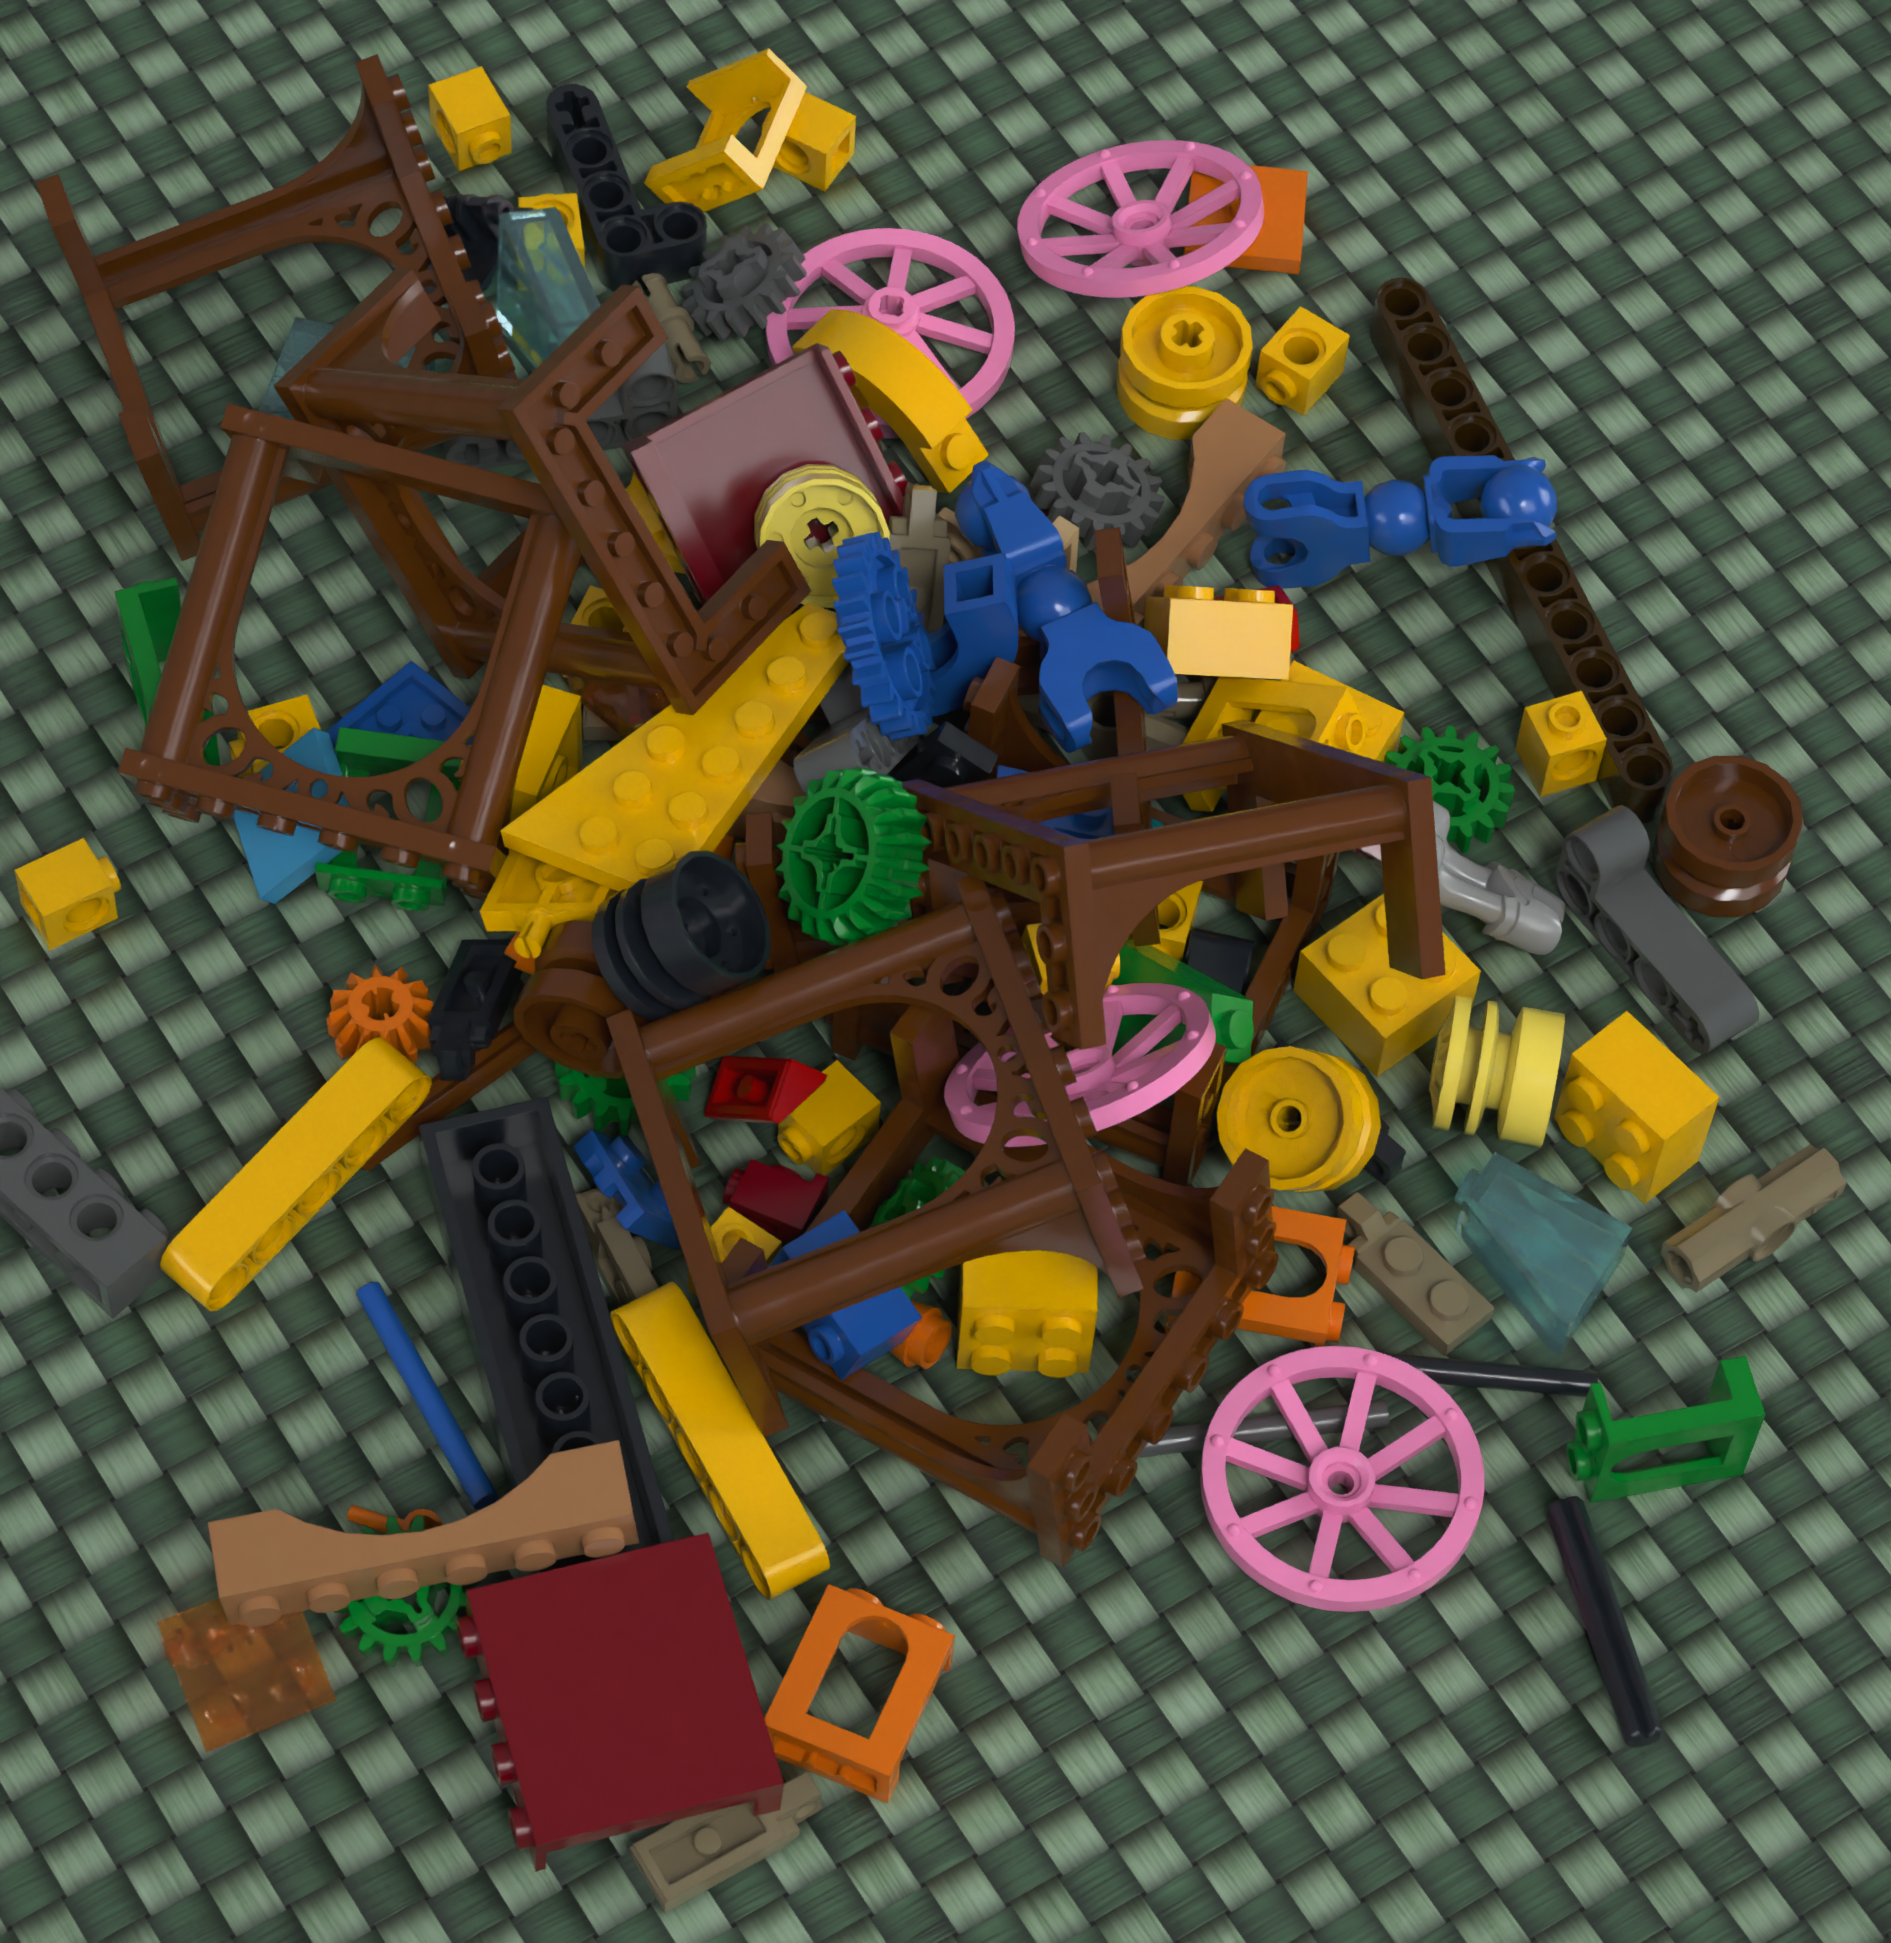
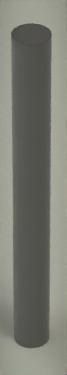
(1264, 1429)

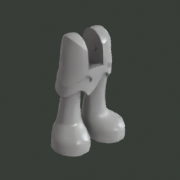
(1498, 896)

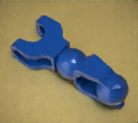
(1335, 524)
(1078, 643)

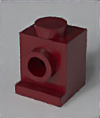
(776, 1198)

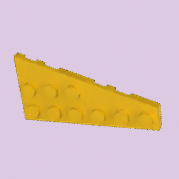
(684, 775)

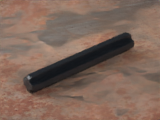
(1604, 1622)

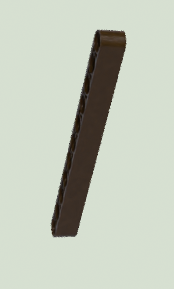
(1458, 423)

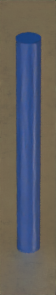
(427, 1396)

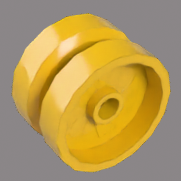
(1182, 360)
(1336, 1112)

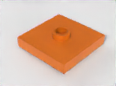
(1281, 235)

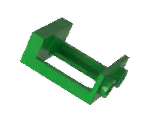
(147, 626)
(377, 754)
(1725, 1422)

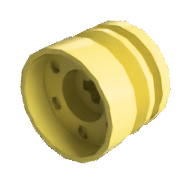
(823, 494)
(1497, 1071)

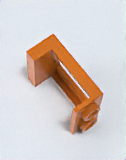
(1308, 1318)
(833, 1752)

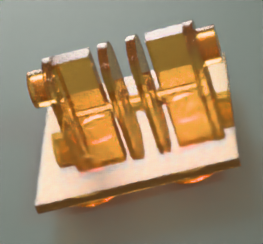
(243, 1675)

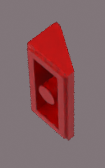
(760, 1089)

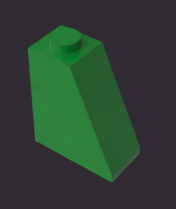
(1227, 1008)

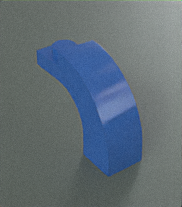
(979, 628)

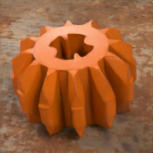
(382, 1009)

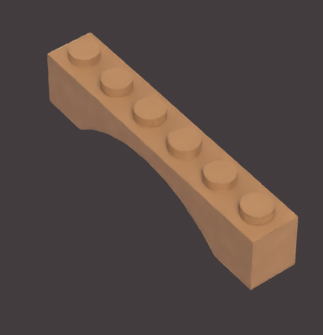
(1223, 461)
(283, 1566)

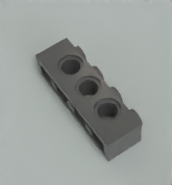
(106, 1268)

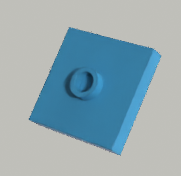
(284, 861)

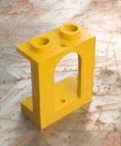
(720, 165)
(1239, 698)

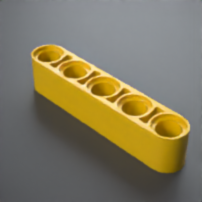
(295, 1174)
(720, 1441)

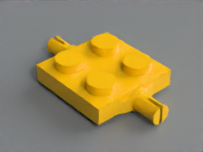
(536, 897)

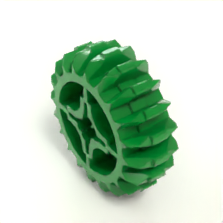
(844, 817)

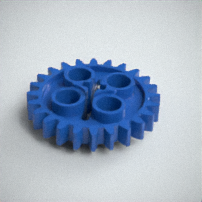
(884, 636)

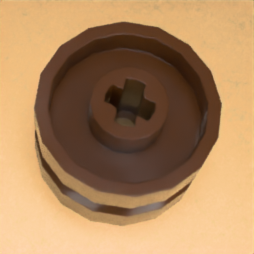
(1727, 836)
(568, 1003)

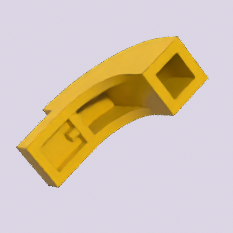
(905, 393)

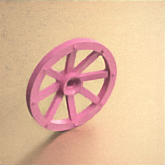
(1141, 229)
(905, 311)
(1111, 1085)
(1345, 1467)

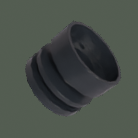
(681, 935)

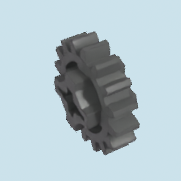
(744, 281)
(1098, 489)

